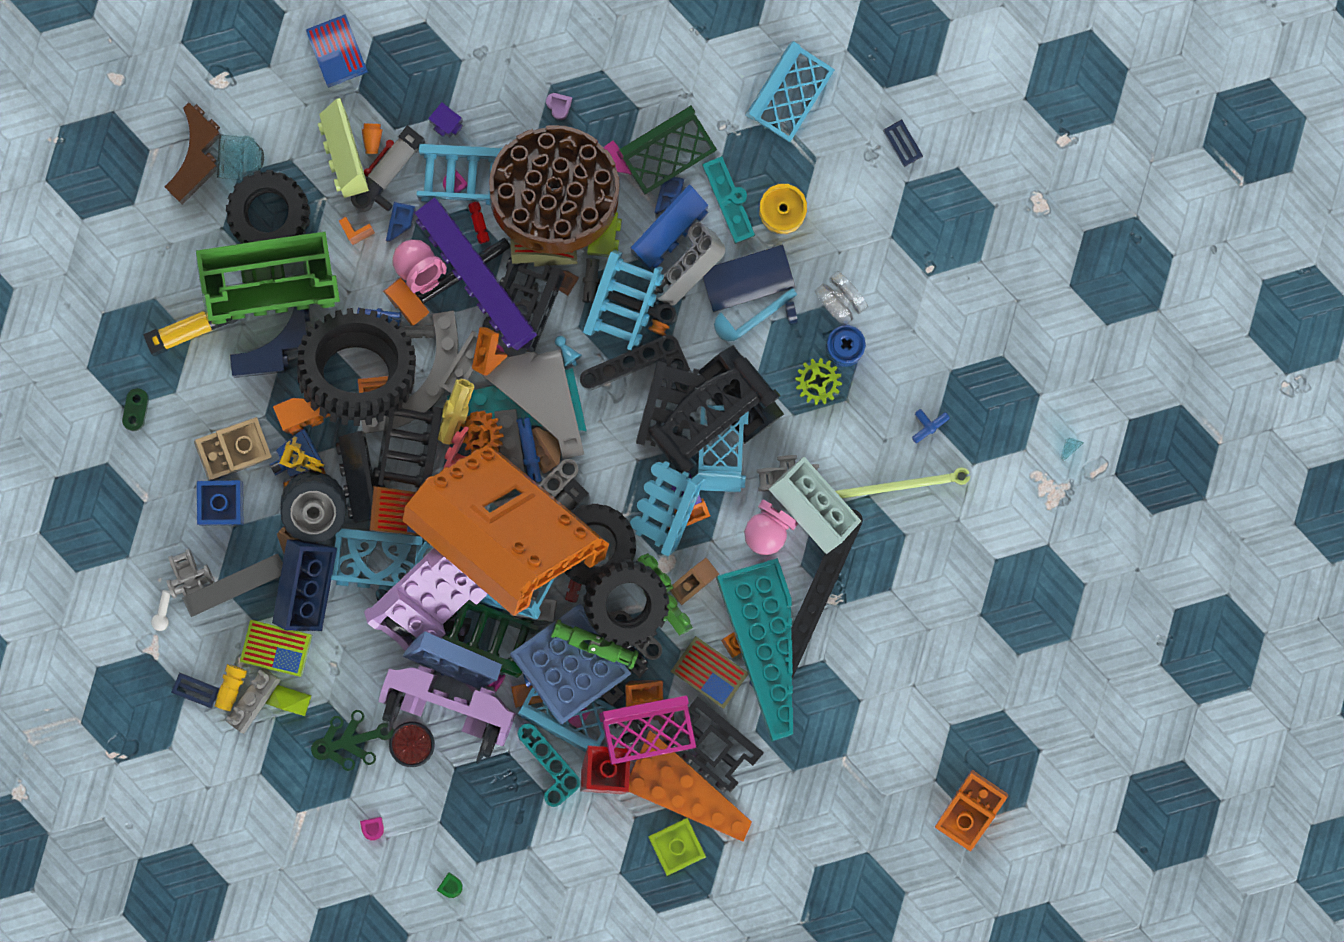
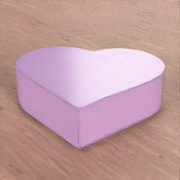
(559, 105)

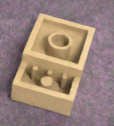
(232, 449)

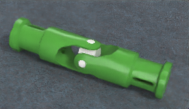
(608, 650)

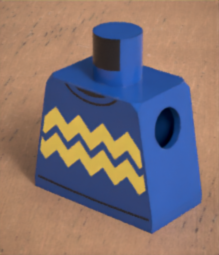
(303, 442)

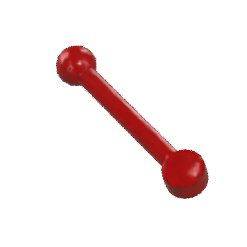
(389, 143)

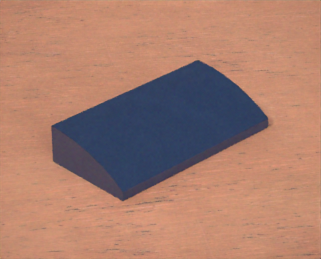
(748, 278)

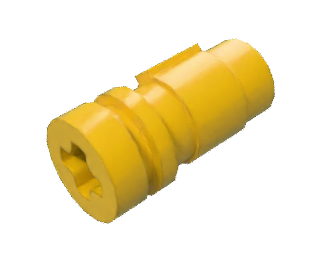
(230, 687)

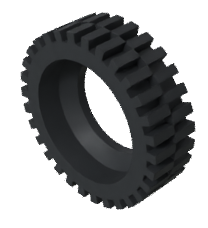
(361, 332)

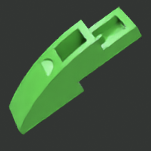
(677, 619)

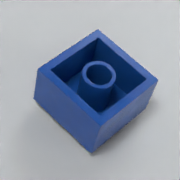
(220, 503)

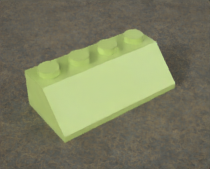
(343, 150)

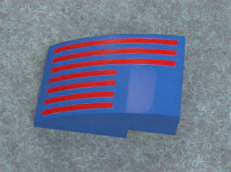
(336, 51)

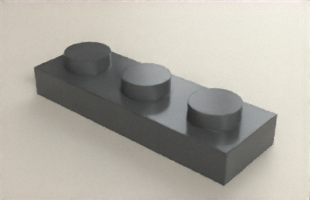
(511, 441)

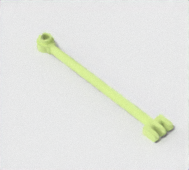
(906, 484)

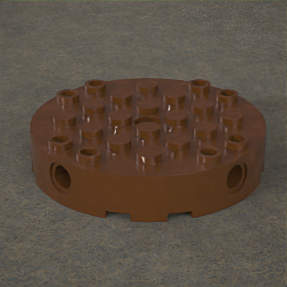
(558, 218)

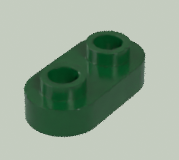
(138, 409)

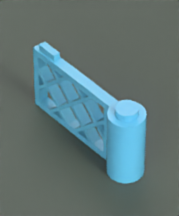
(723, 477)

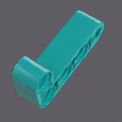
(546, 761)

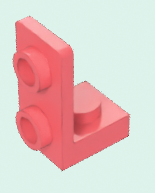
(452, 454)

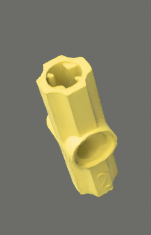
(455, 410)

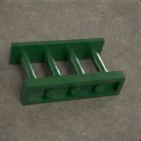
(525, 625)

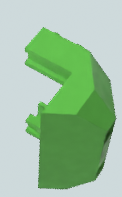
(264, 277)

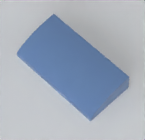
(453, 660)

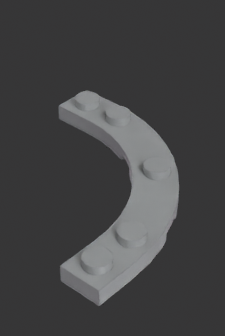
(429, 392)

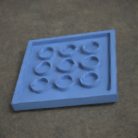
(564, 674)

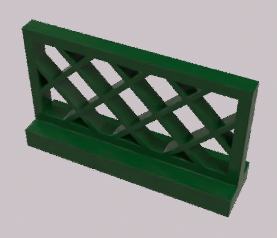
(658, 133)

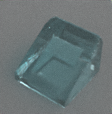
(1070, 446)

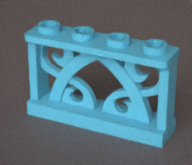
(354, 540)

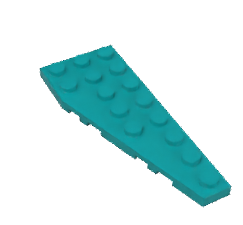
(762, 623)

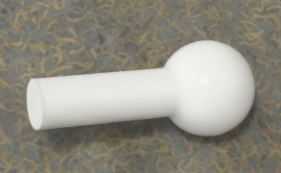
(160, 621)

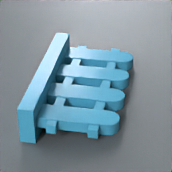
(683, 504)

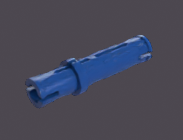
(531, 459)

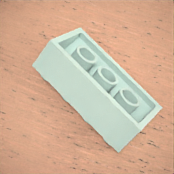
(815, 505)

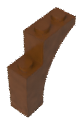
(197, 166)

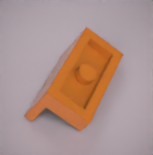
(355, 236)

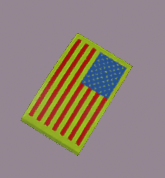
(276, 648)

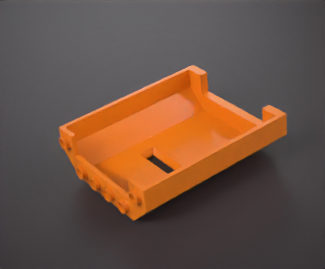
(503, 549)

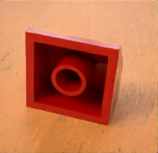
(600, 775)

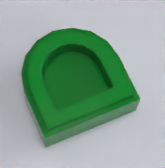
(450, 886)

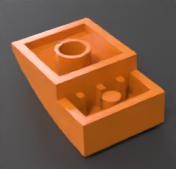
(971, 810)

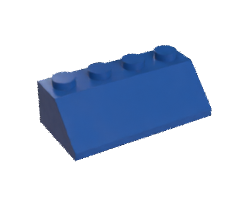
(669, 228)

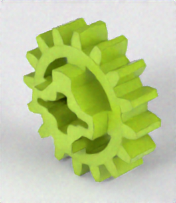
(821, 391)

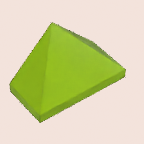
(289, 700)

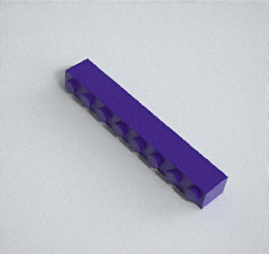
(475, 273)

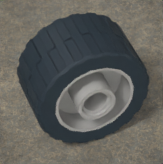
(313, 507)

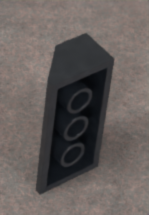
(758, 417)
(358, 475)

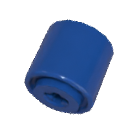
(841, 356)

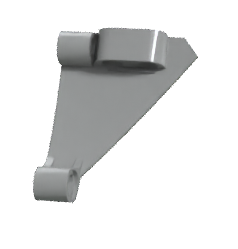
(542, 390)

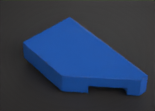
(668, 193)
(400, 220)

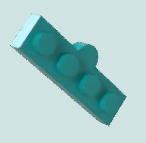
(729, 199)

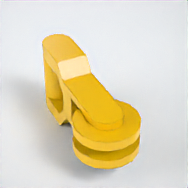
(314, 463)

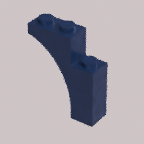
(271, 357)

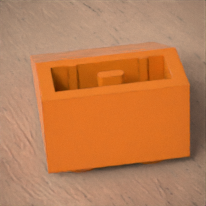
(296, 414)

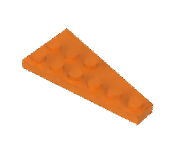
(678, 787)

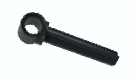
(634, 303)

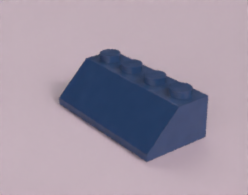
(304, 586)

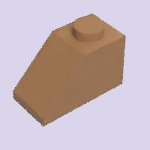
(694, 581)

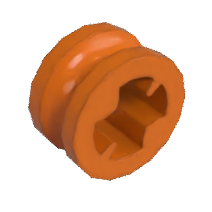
(658, 327)

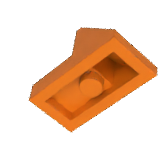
(486, 355)

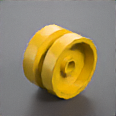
(793, 201)

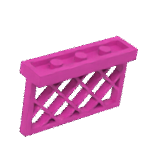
(643, 711)

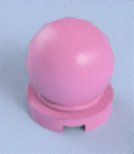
(418, 265)
(767, 531)

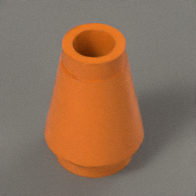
(372, 137)

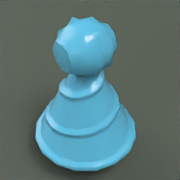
(569, 355)

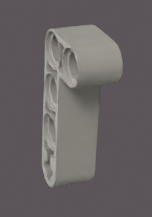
(692, 265)

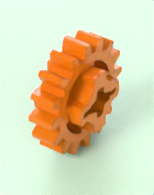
(483, 432)

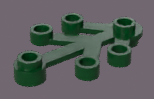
(348, 741)

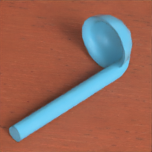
(728, 333)

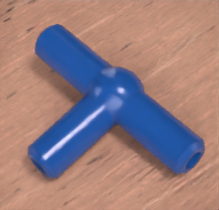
(929, 427)

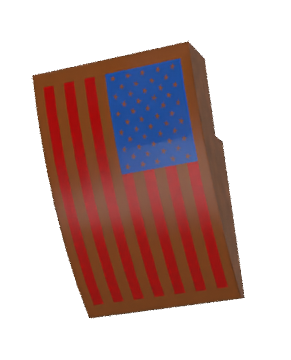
(389, 511)

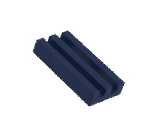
(911, 159)
(212, 696)

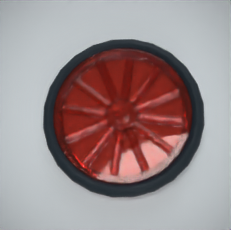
(411, 744)

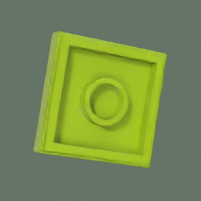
(677, 846)

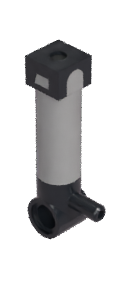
(387, 169)

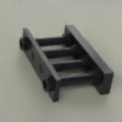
(428, 439)

